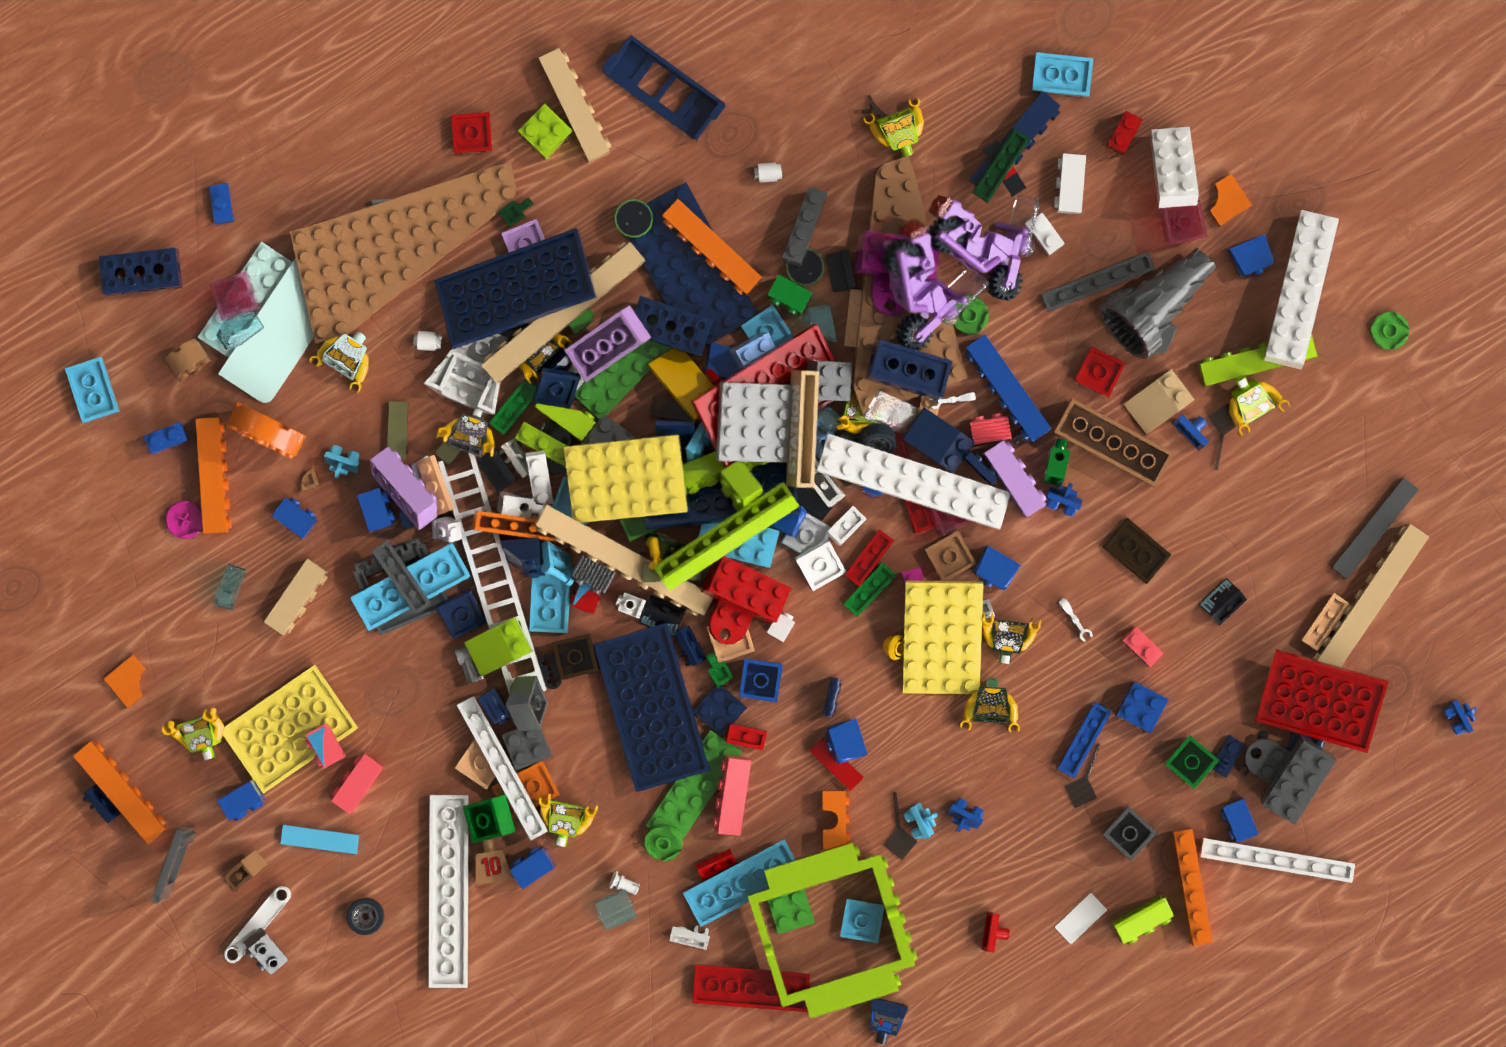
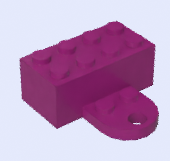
(869, 262)

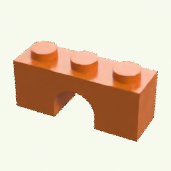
(836, 801)

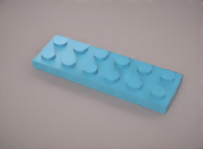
(433, 574)
(731, 887)

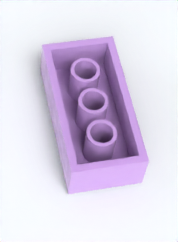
(607, 343)
(1014, 478)
(404, 488)

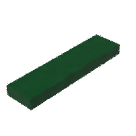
(1000, 165)

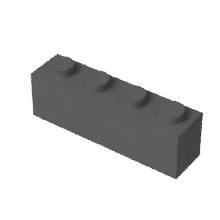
(804, 227)

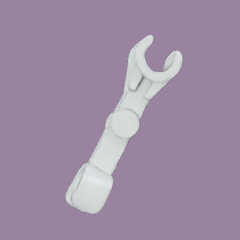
(962, 398)
(1067, 608)

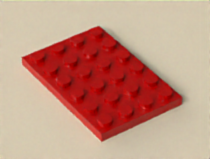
(1321, 701)

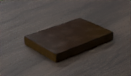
(1137, 551)

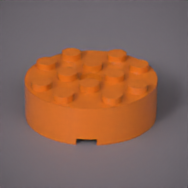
(265, 430)

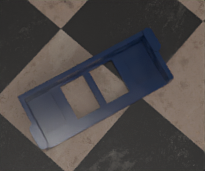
(633, 63)

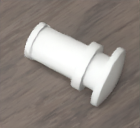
(621, 882)

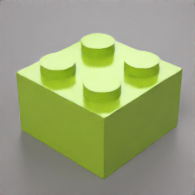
(545, 131)
(740, 485)

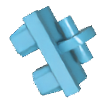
(341, 464)
(924, 820)

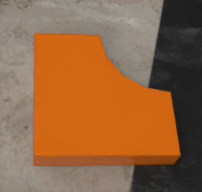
(1230, 200)
(126, 680)

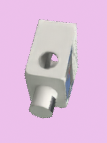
(510, 505)

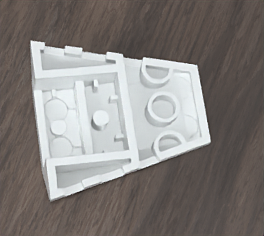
(463, 377)

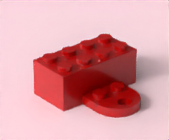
(740, 597)

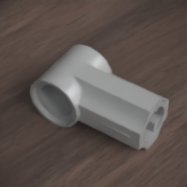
(468, 665)

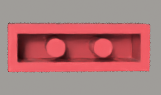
(357, 783)

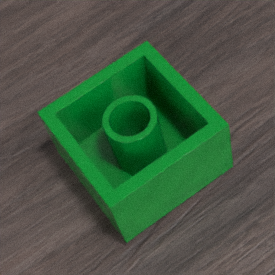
(789, 295)
(1192, 762)
(489, 818)

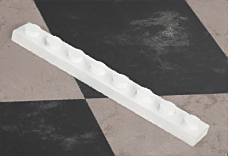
(502, 768)
(1277, 860)

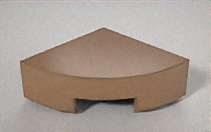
(309, 480)

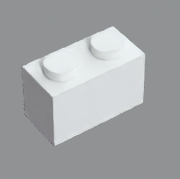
(1046, 235)

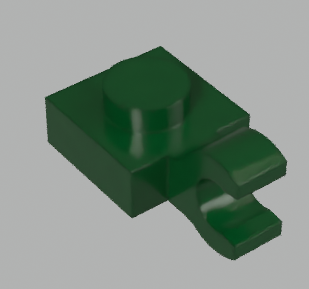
(514, 213)

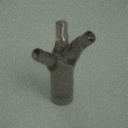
(874, 109)

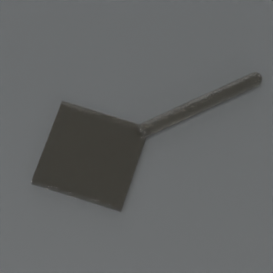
(1224, 424)
(1081, 790)
(900, 841)

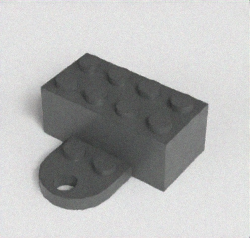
(1291, 774)

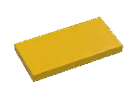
(681, 378)

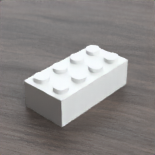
(1174, 167)

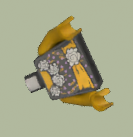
(469, 434)

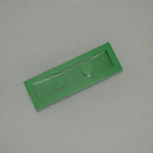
(513, 407)
(870, 589)

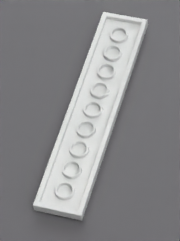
(913, 481)
(448, 892)

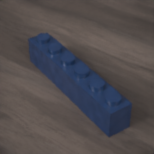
(1030, 124)

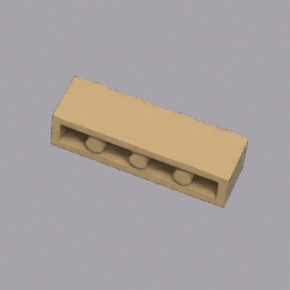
(296, 596)

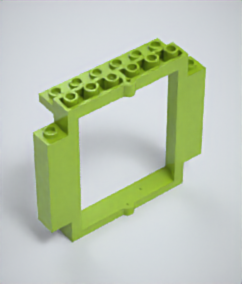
(816, 870)

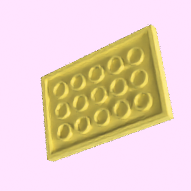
(626, 479)
(942, 637)
(274, 732)

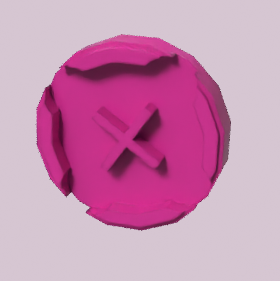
(184, 519)

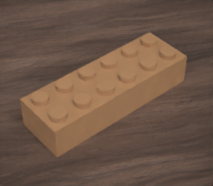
(1113, 443)

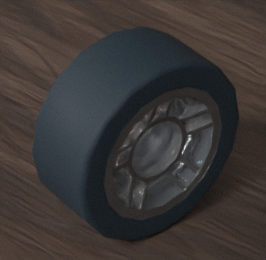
(878, 437)
(358, 923)

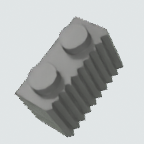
(592, 574)

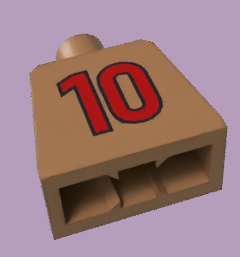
(492, 864)

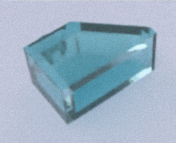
(823, 318)
(239, 330)
(229, 587)

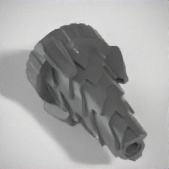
(1143, 314)

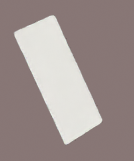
(1080, 918)

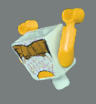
(346, 356)

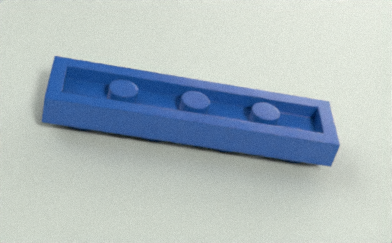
(1084, 740)

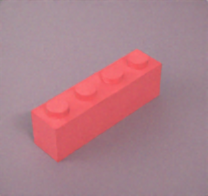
(732, 795)

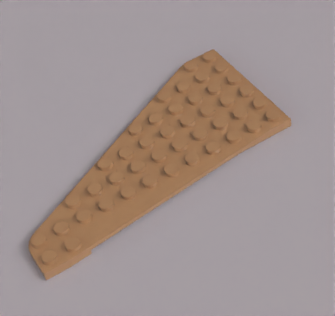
(374, 253)

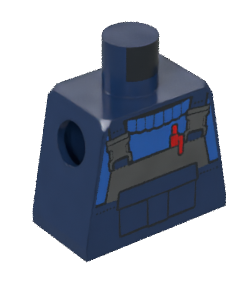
(886, 1018)

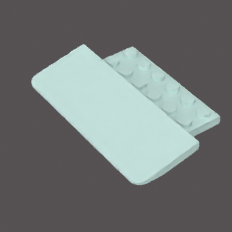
(272, 353)

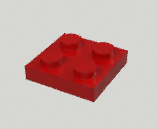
(471, 132)
(1100, 372)

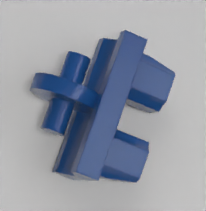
(1065, 496)
(1463, 725)
(964, 818)

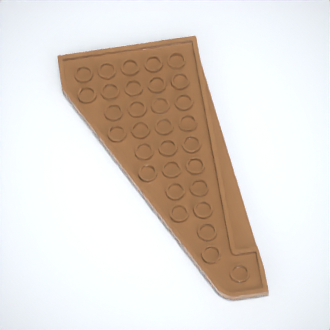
(893, 204)

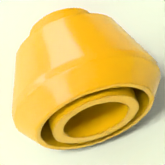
(894, 647)

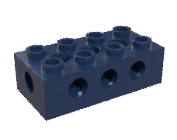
(131, 262)
(683, 320)
(918, 361)

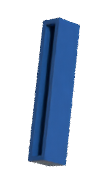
(1008, 389)

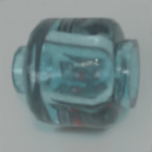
(827, 420)

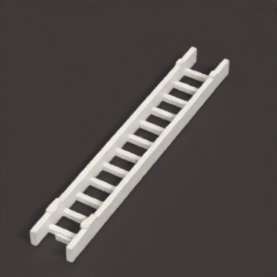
(507, 675)

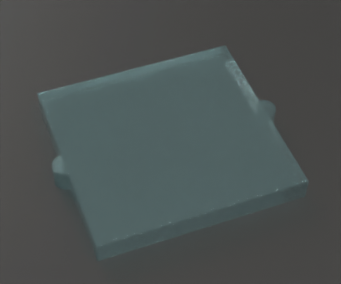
(615, 910)

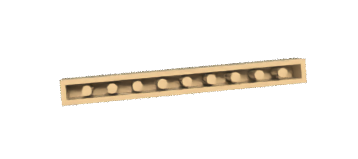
(542, 330)
(616, 556)
(1373, 596)

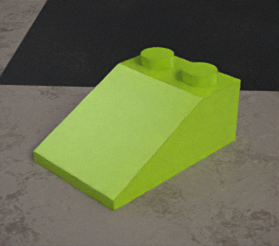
(573, 421)
(498, 646)

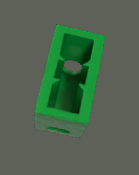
(1054, 469)

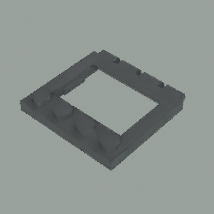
(364, 571)
(171, 868)

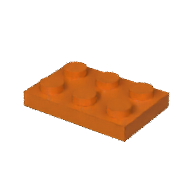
(536, 782)

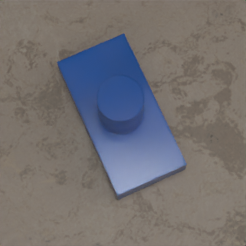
(221, 203)
(1192, 430)

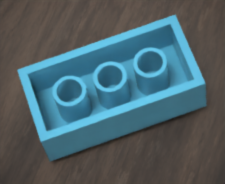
(756, 550)

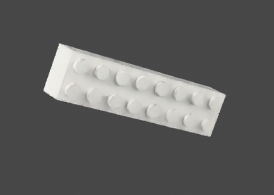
(1301, 289)

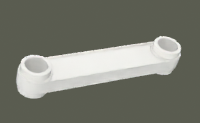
(261, 919)

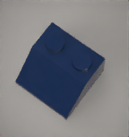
(524, 556)

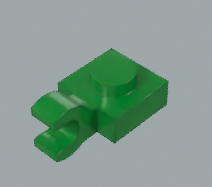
(719, 672)

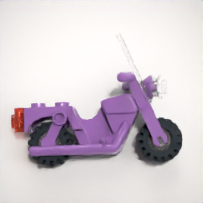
(961, 239)
(908, 268)

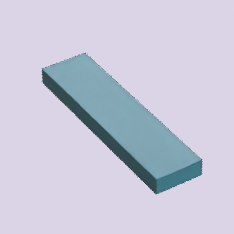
(319, 839)

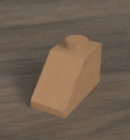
(245, 870)

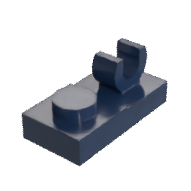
(558, 361)
(690, 645)
(1228, 755)
(102, 803)

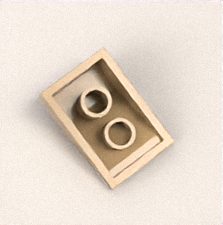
(1158, 401)

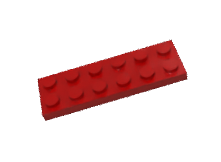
(746, 987)

